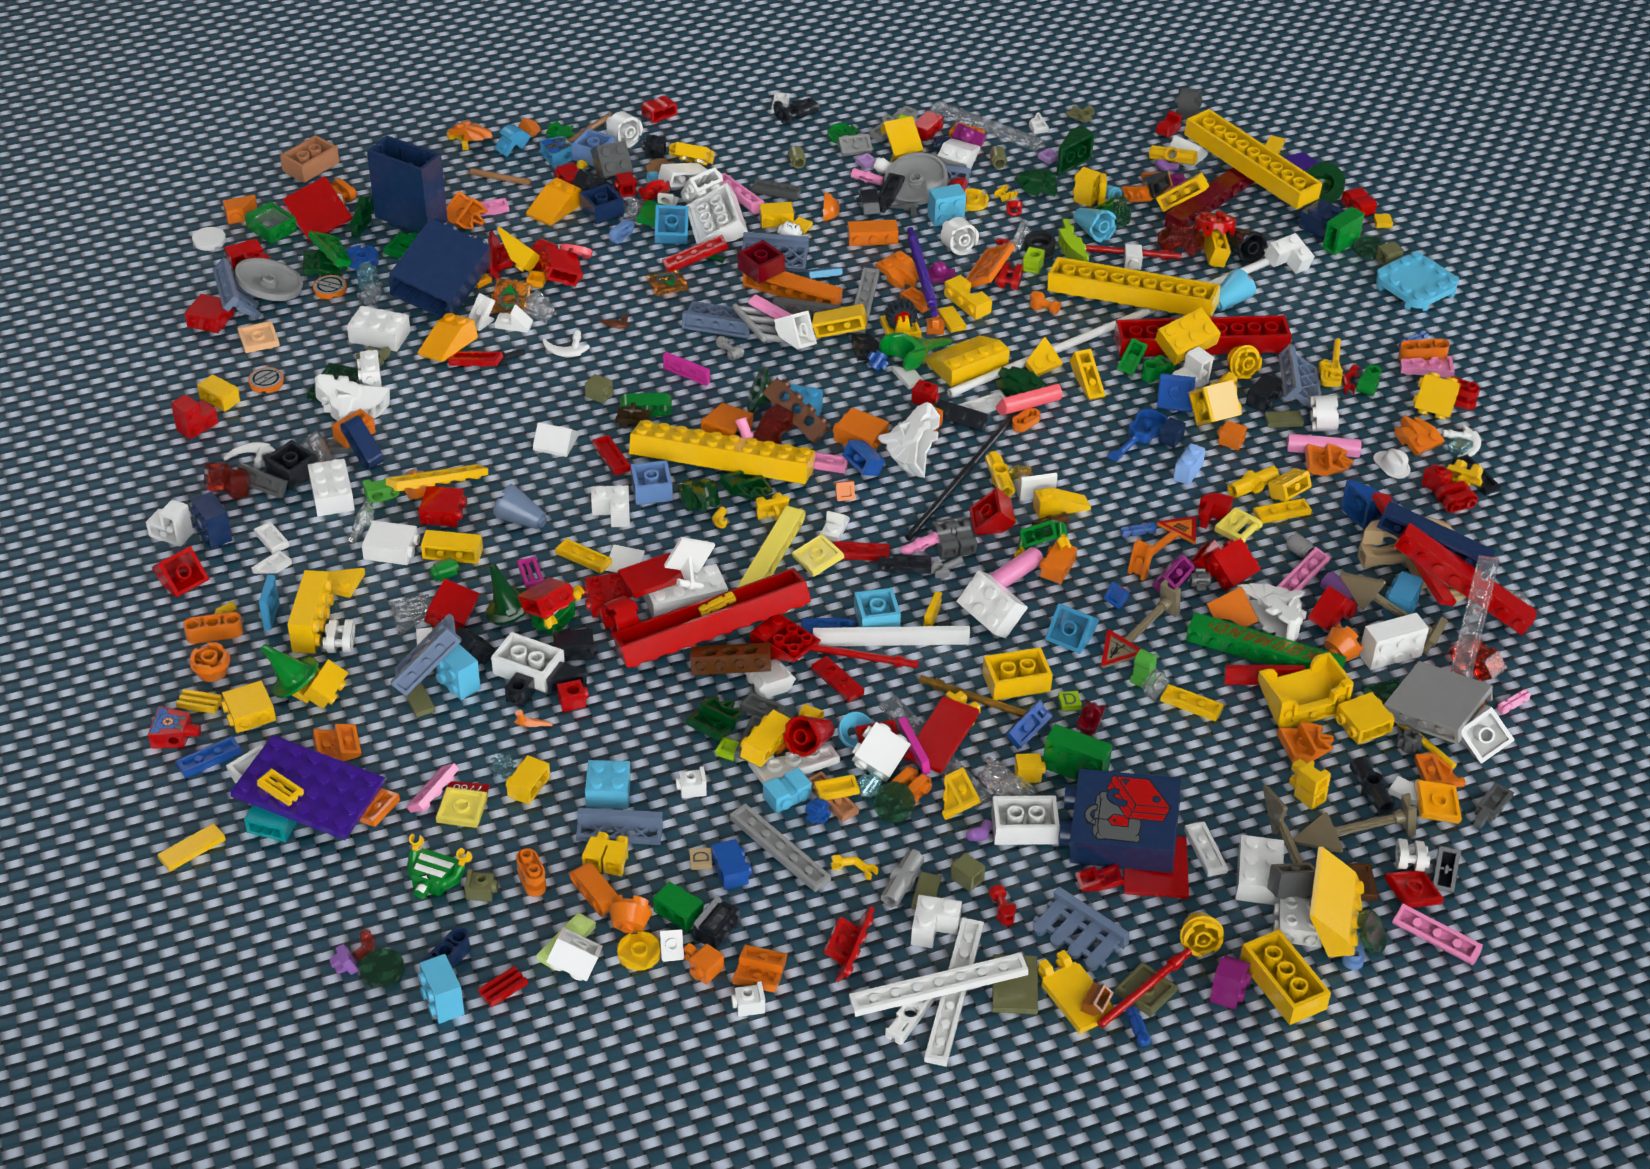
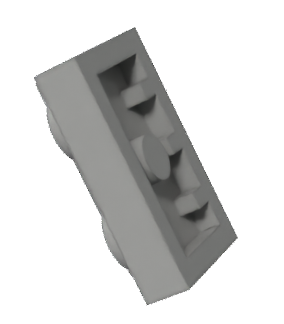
(855, 144)

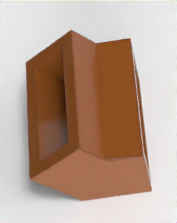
(1096, 999)

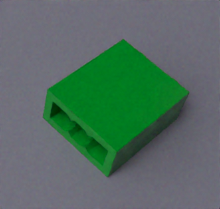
(1343, 230)

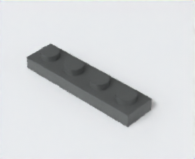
(797, 306)

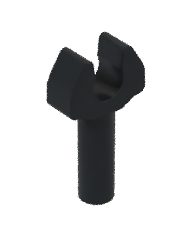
(506, 356)

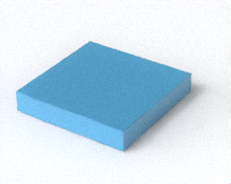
(822, 272)
(269, 602)

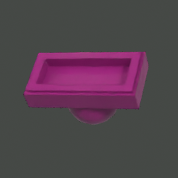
(968, 135)
(940, 273)

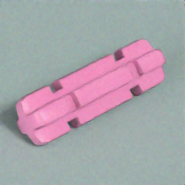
(1513, 701)

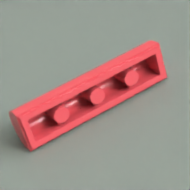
(1029, 399)

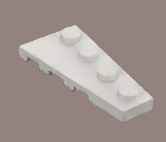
(778, 766)

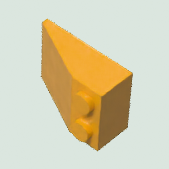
(555, 202)
(448, 337)

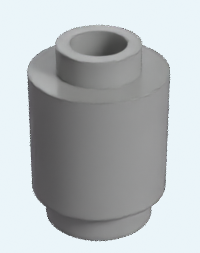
(1299, 545)

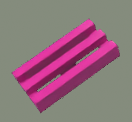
(533, 582)

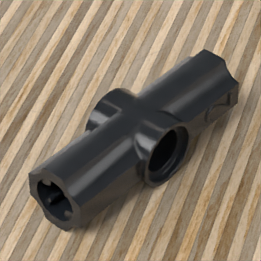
(1372, 785)

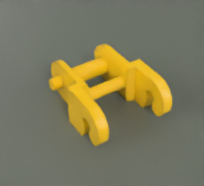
(1010, 195)

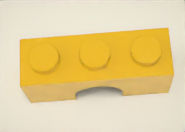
(975, 304)

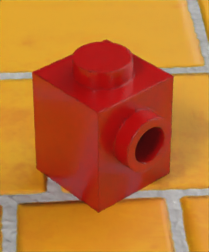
(625, 184)
(925, 392)
(1436, 476)

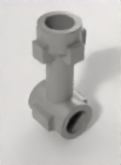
(733, 352)

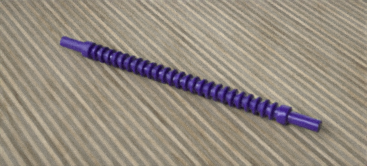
(922, 271)

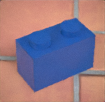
(863, 457)
(731, 864)

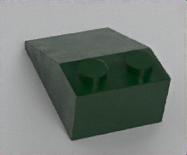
(1075, 149)

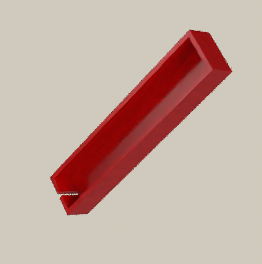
(687, 627)

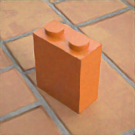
(860, 427)

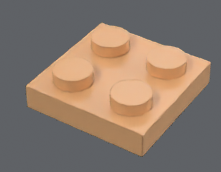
(258, 337)

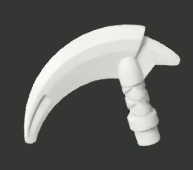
(571, 351)
(1467, 434)
(259, 448)

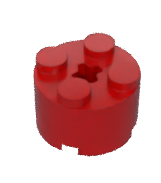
(619, 614)

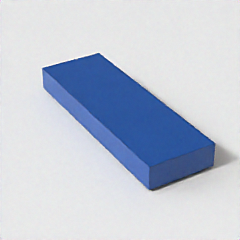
(208, 757)

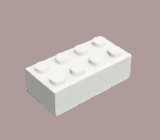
(678, 597)

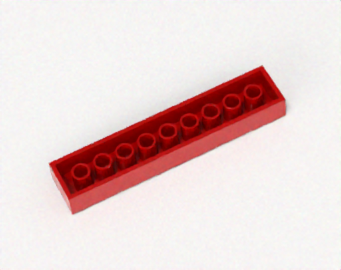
(1264, 333)

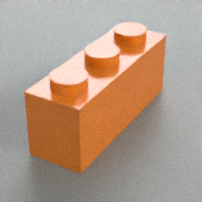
(872, 232)

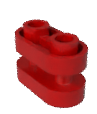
(1003, 278)
(1467, 394)
(1456, 496)

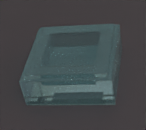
(1460, 445)

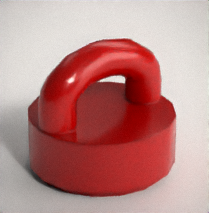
(1014, 205)

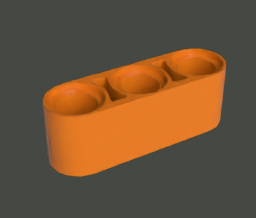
(1424, 349)
(213, 627)
(593, 887)

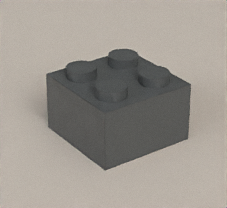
(611, 159)

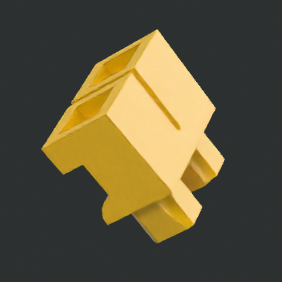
(1309, 783)
(606, 853)

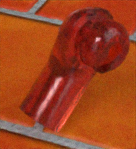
(367, 945)

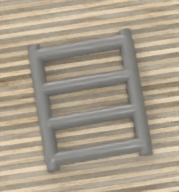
(758, 329)

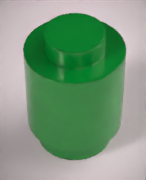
(444, 569)

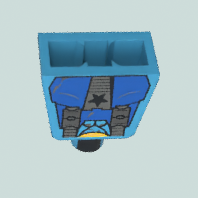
(556, 150)

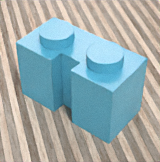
(787, 791)

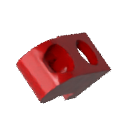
(1169, 125)

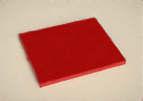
(317, 207)
(1161, 883)

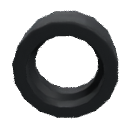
(1040, 237)

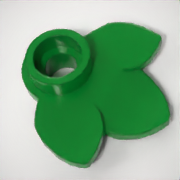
(556, 130)

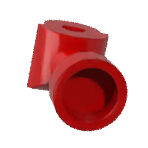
(1005, 911)

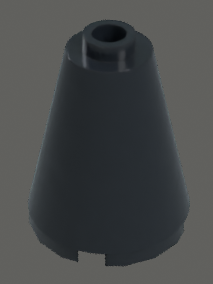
(1247, 244)

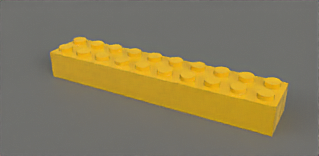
(1253, 159)
(1132, 287)
(722, 451)

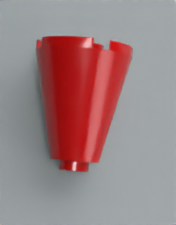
(807, 734)

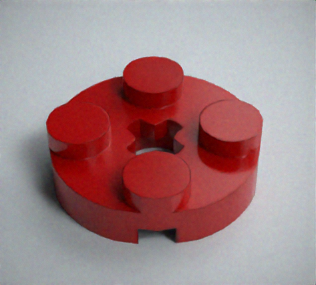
(653, 188)

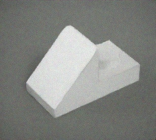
(481, 311)
(516, 321)
(835, 525)

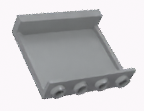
(1437, 701)

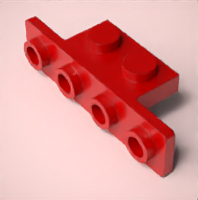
(498, 256)
(845, 942)

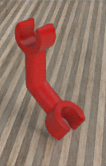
(1345, 378)

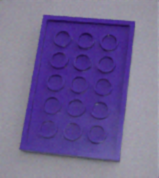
(333, 790)

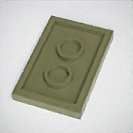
(1017, 994)

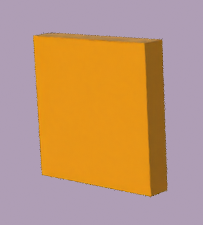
(1437, 801)

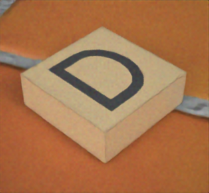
(700, 859)

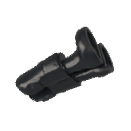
(796, 109)

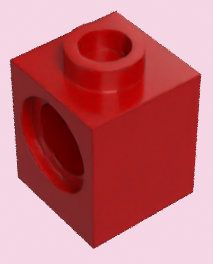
(572, 695)

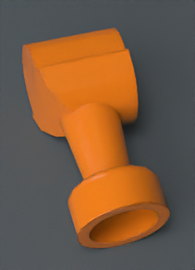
(1038, 302)

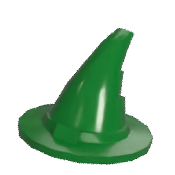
(290, 672)

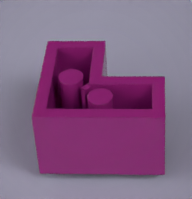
(1229, 981)

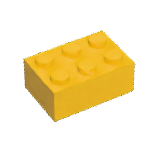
(1187, 334)
(1017, 673)

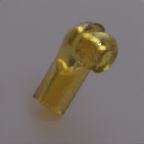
(1017, 471)

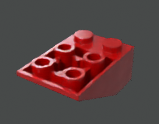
(786, 638)

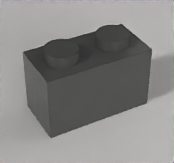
(1291, 880)

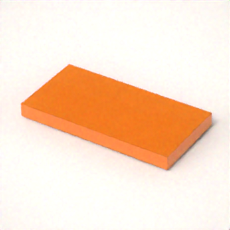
(989, 264)

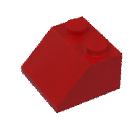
(992, 513)
(181, 572)

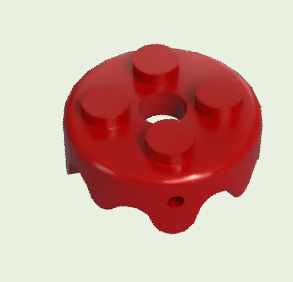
(1216, 220)

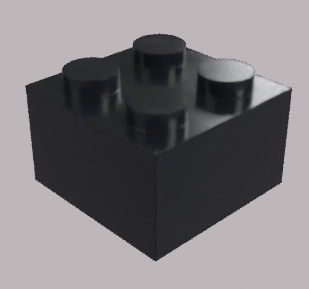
(290, 463)

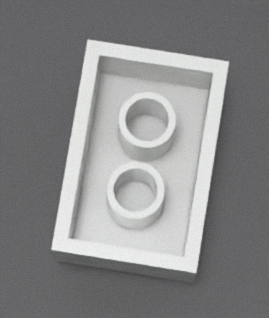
(378, 328)
(331, 487)
(992, 604)
(1393, 641)
(526, 657)
(1025, 820)
(1253, 868)

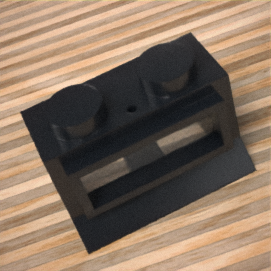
(716, 923)

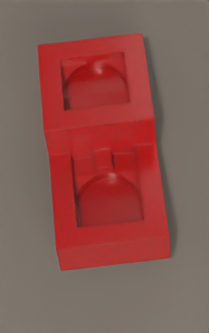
(1098, 880)

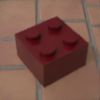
(761, 261)

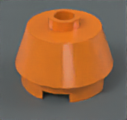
(1343, 642)
(210, 662)
(629, 914)

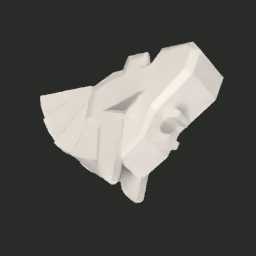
(345, 396)
(912, 439)
(1277, 609)

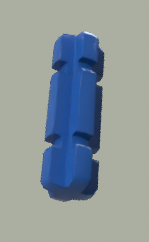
(1419, 336)
(1139, 529)
(1138, 1026)

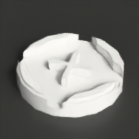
(208, 238)

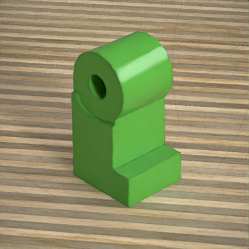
(379, 491)
(1144, 664)

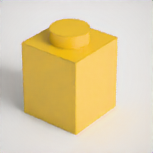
(1030, 767)

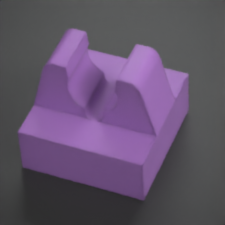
(343, 961)

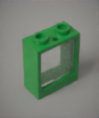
(271, 222)

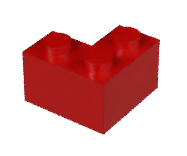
(193, 417)
(1331, 609)

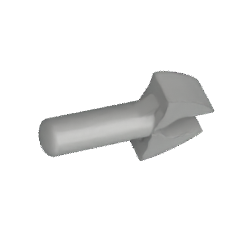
(943, 568)

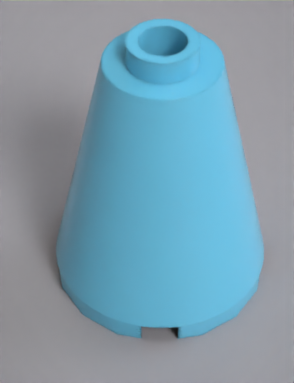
(1096, 222)
(1235, 289)

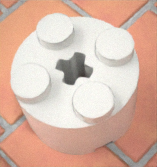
(624, 127)
(959, 235)
(1324, 413)

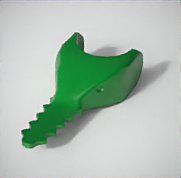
(910, 348)

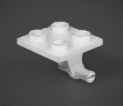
(689, 557)

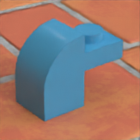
(510, 137)

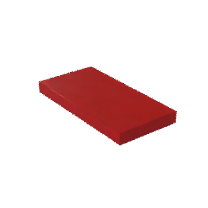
(944, 732)

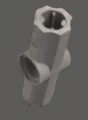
(902, 878)

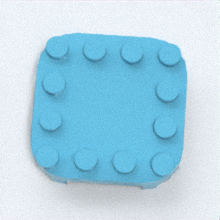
(1417, 280)

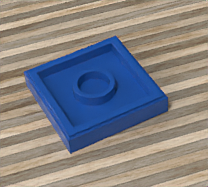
(1174, 392)

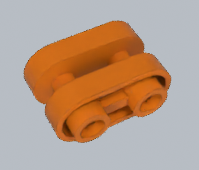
(341, 187)
(919, 785)
(531, 872)

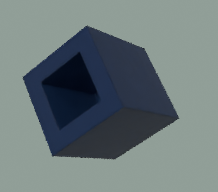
(1172, 432)

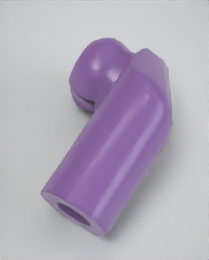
(1164, 165)
(979, 833)

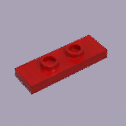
(475, 358)
(611, 455)
(837, 679)

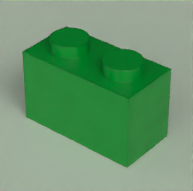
(677, 906)

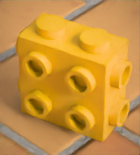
(1436, 395)
(248, 707)
(1364, 718)

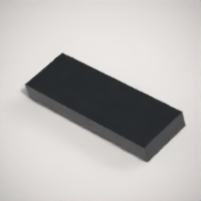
(1488, 484)

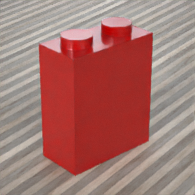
(452, 600)

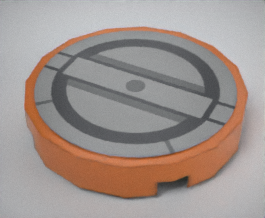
(329, 287)
(266, 379)

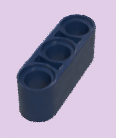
(362, 442)
(453, 945)

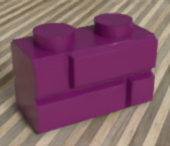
(1175, 573)

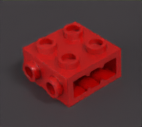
(560, 266)
(207, 314)
(442, 506)
(1232, 563)
(601, 590)
(546, 597)

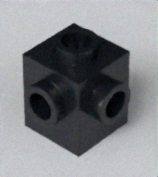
(654, 146)

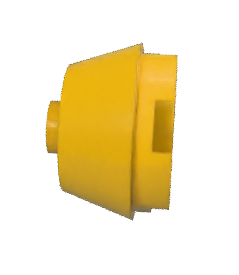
(1244, 361)
(1201, 934)

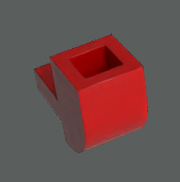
(1214, 506)

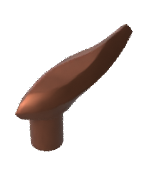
(617, 323)

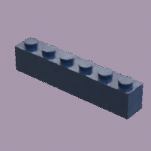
(1397, 518)

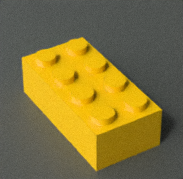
(310, 612)
(1285, 977)

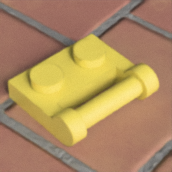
(1234, 522)

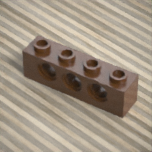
(817, 429)
(731, 658)

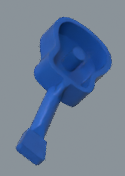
(1142, 430)

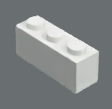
(679, 173)

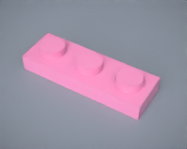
(432, 788)

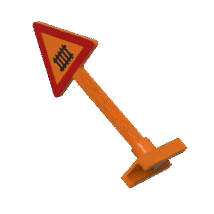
(1143, 552)

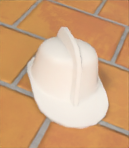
(1393, 463)

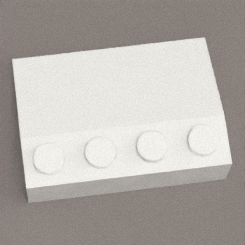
(717, 215)

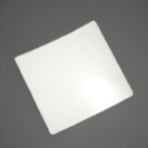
(624, 557)

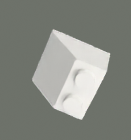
(958, 153)
(796, 330)
(1485, 734)
(574, 954)

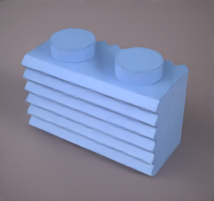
(1189, 464)

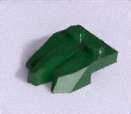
(1038, 181)
(362, 215)
(316, 263)
(1018, 381)
(746, 485)
(698, 494)
(715, 718)

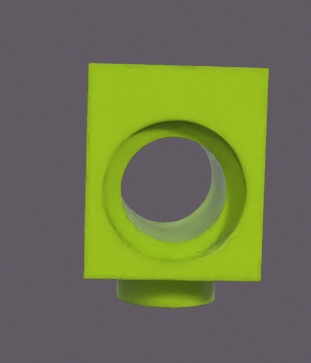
(1033, 260)

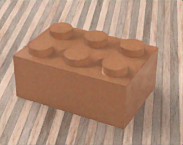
(309, 158)

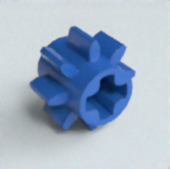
(877, 360)
(817, 811)

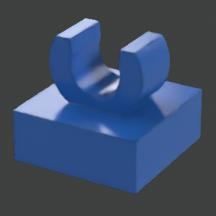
(1116, 595)

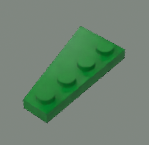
(331, 248)

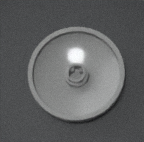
(921, 173)
(268, 279)

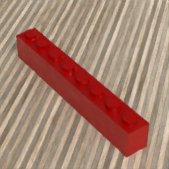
(1460, 575)

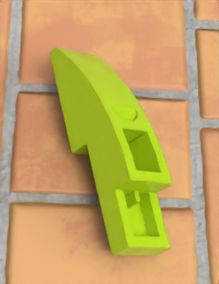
(1071, 244)

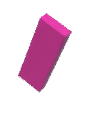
(686, 368)
(915, 747)

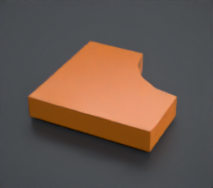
(1234, 607)

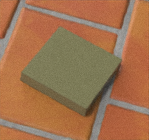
(1152, 999)

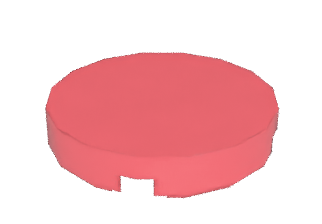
(586, 253)

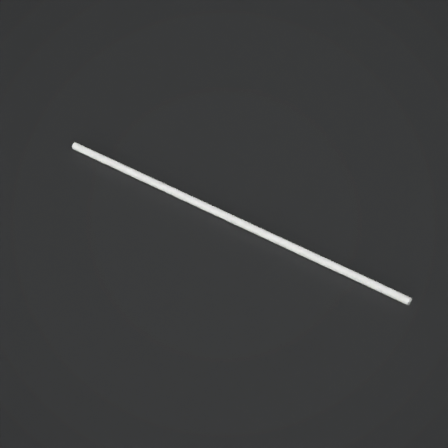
(1084, 337)

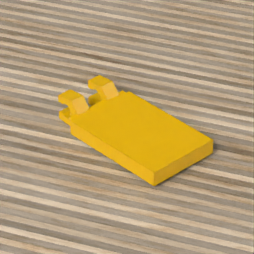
(1068, 989)

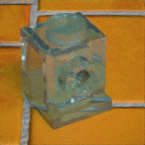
(367, 272)

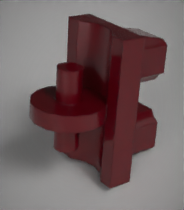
(1090, 718)

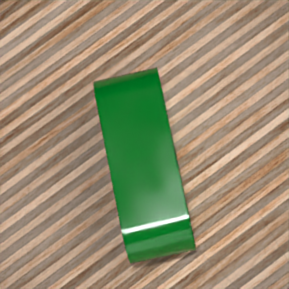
(658, 403)

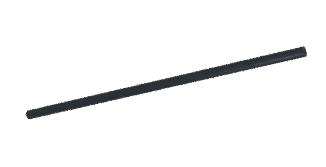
(958, 479)

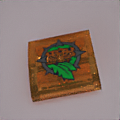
(667, 282)
(510, 293)

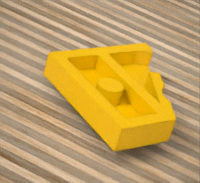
(1043, 359)
(345, 581)
(958, 793)

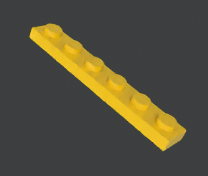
(442, 476)

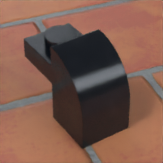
(868, 202)

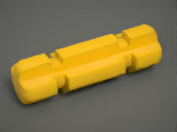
(717, 604)

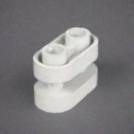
(332, 639)
(1413, 854)

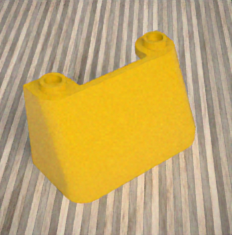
(1306, 693)

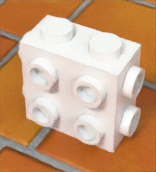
(701, 185)
(370, 368)
(880, 751)
(1295, 921)

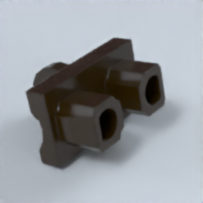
(631, 415)

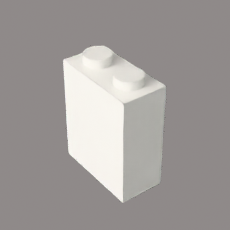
(390, 542)

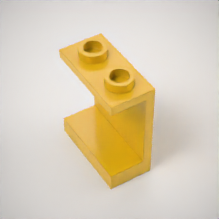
(902, 137)

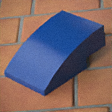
(1359, 504)

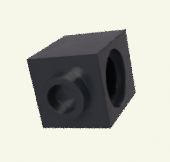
(519, 689)

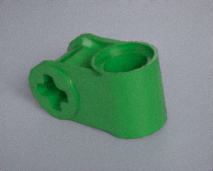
(1153, 367)
(1369, 381)

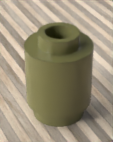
(797, 157)
(998, 157)

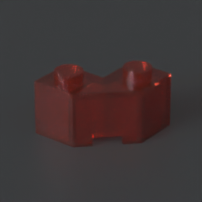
(1174, 237)
(774, 424)
(221, 477)
(1487, 662)

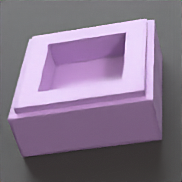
(1048, 156)
(865, 161)

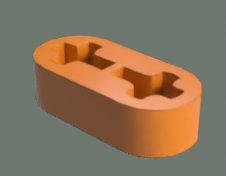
(1026, 420)

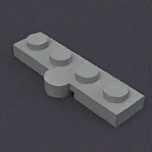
(876, 133)

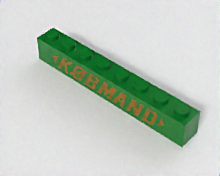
(1251, 643)

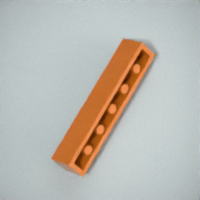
(797, 287)

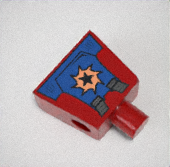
(171, 729)

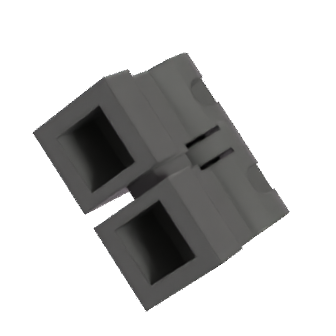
(954, 537)

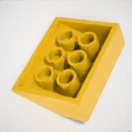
(969, 359)
(1336, 904)

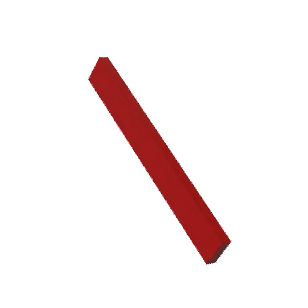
(1436, 585)

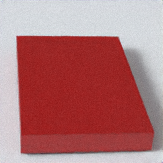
(649, 576)

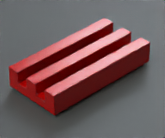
(500, 984)

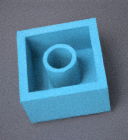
(946, 204)
(877, 608)
(459, 673)
(608, 784)
(440, 989)

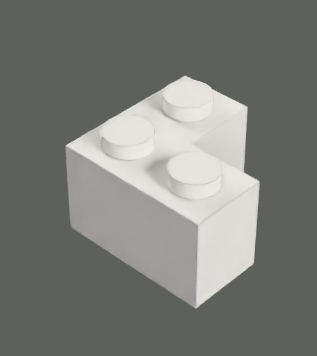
(1290, 251)
(1197, 364)
(613, 502)
(171, 523)
(934, 916)

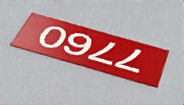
(469, 786)

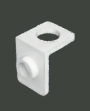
(668, 200)
(671, 945)

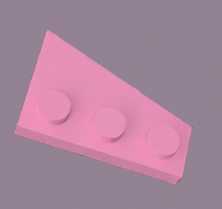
(1421, 367)

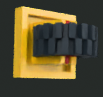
(901, 317)

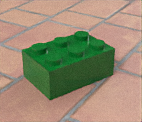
(1069, 751)

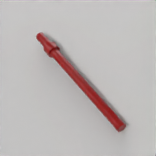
(1164, 254)
(897, 661)
(1173, 964)

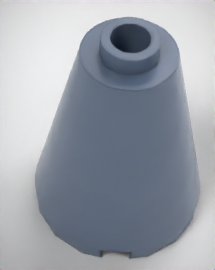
(519, 509)

